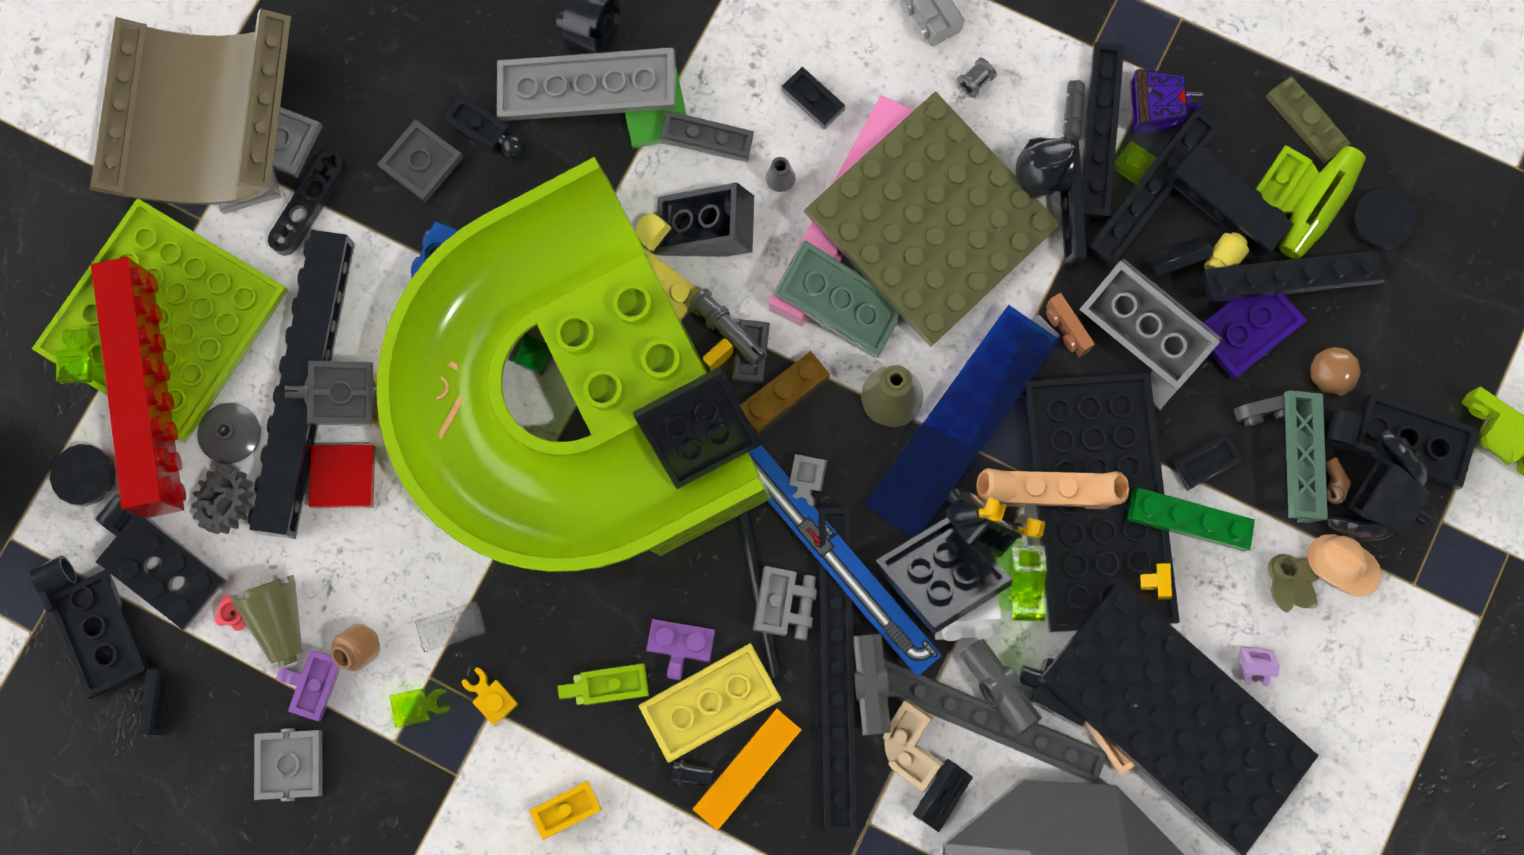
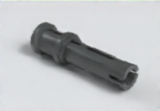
(718, 319)

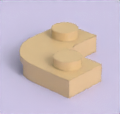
(902, 749)

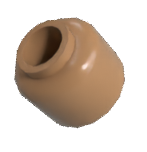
(355, 647)

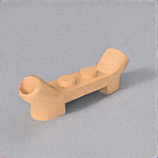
(1053, 488)

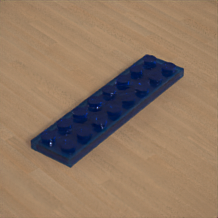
(961, 422)

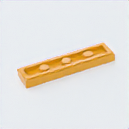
(746, 769)

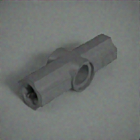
(872, 684)
(1000, 686)

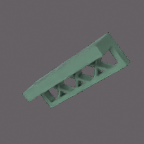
(1305, 456)

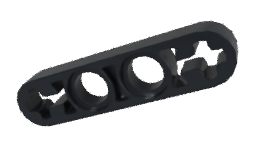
(312, 204)

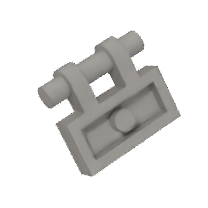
(776, 599)

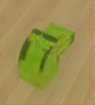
(1028, 577)

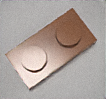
(1074, 333)

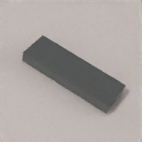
(706, 136)

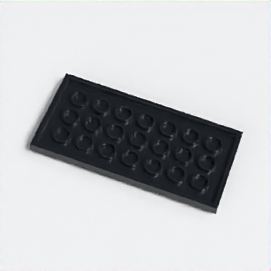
(1097, 428)
(1179, 718)

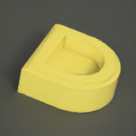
(651, 230)

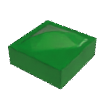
(533, 355)

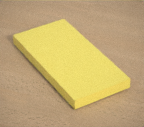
(709, 703)

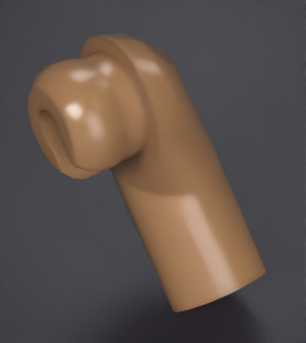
(1338, 484)

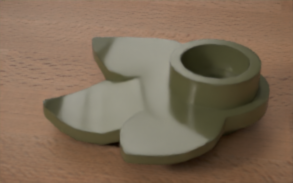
(1295, 585)

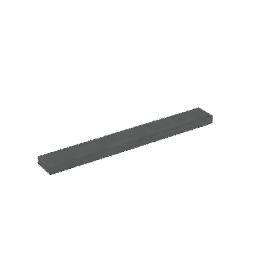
(990, 723)

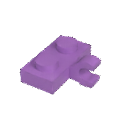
(680, 643)
(313, 685)

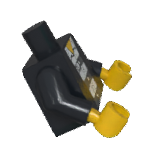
(984, 525)

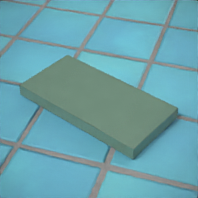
(837, 299)

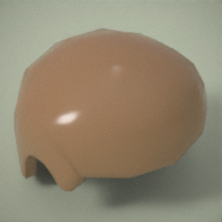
(1335, 371)

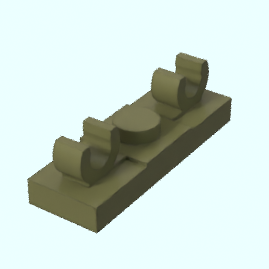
(1307, 119)

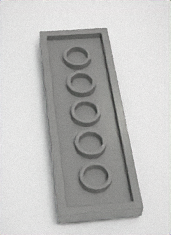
(586, 84)

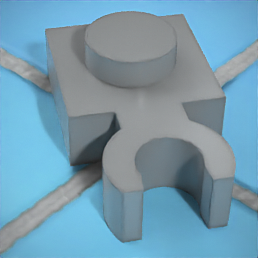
(808, 476)

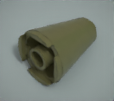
(892, 396)
(273, 619)

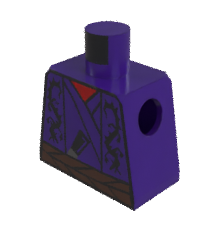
(1160, 101)

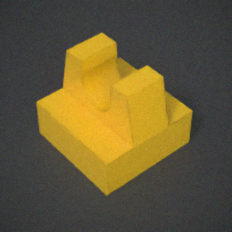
(1159, 581)

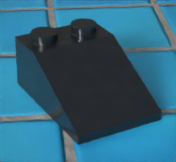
(708, 222)

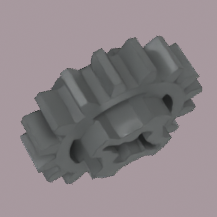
(222, 500)

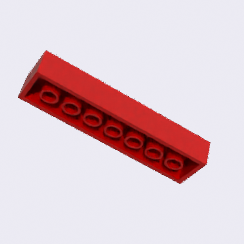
(138, 388)

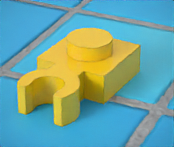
(493, 699)

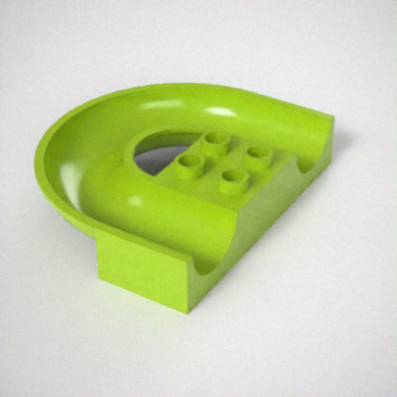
(582, 276)

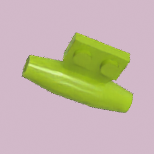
(1308, 195)

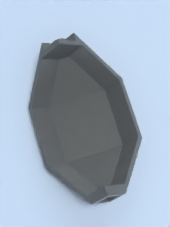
(1060, 821)

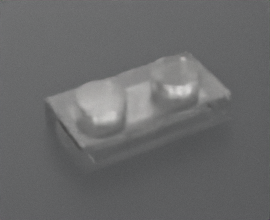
(450, 627)

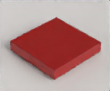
(342, 476)

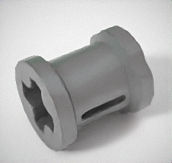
(977, 77)

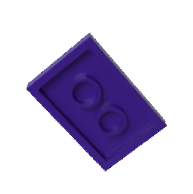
(1251, 330)

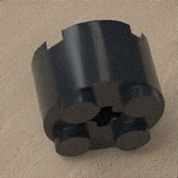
(589, 24)

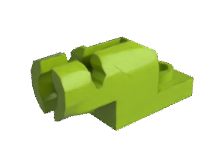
(1504, 430)

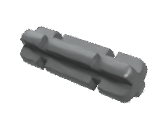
(1074, 108)

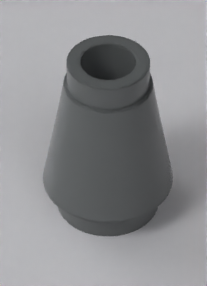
(780, 175)

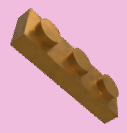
(784, 391)

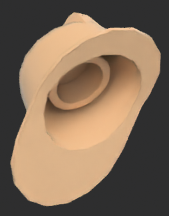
(1344, 564)

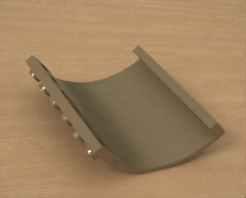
(190, 113)

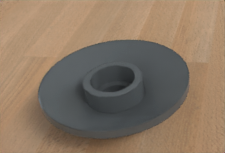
(239, 442)

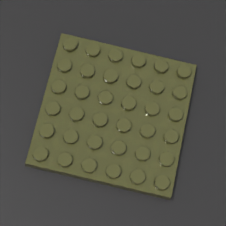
(932, 218)

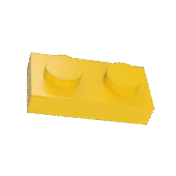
(565, 810)

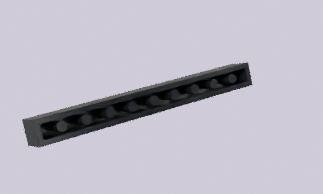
(309, 338)

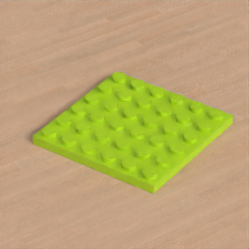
(207, 302)

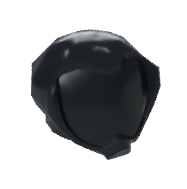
(1046, 165)

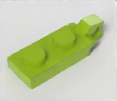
(607, 685)

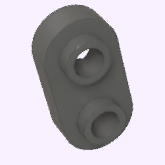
(1254, 412)

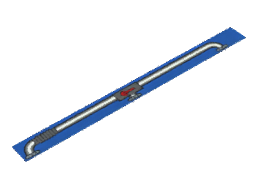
(846, 568)

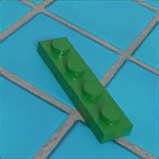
(1191, 519)

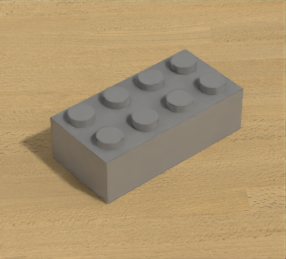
(1150, 324)

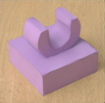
(1258, 662)

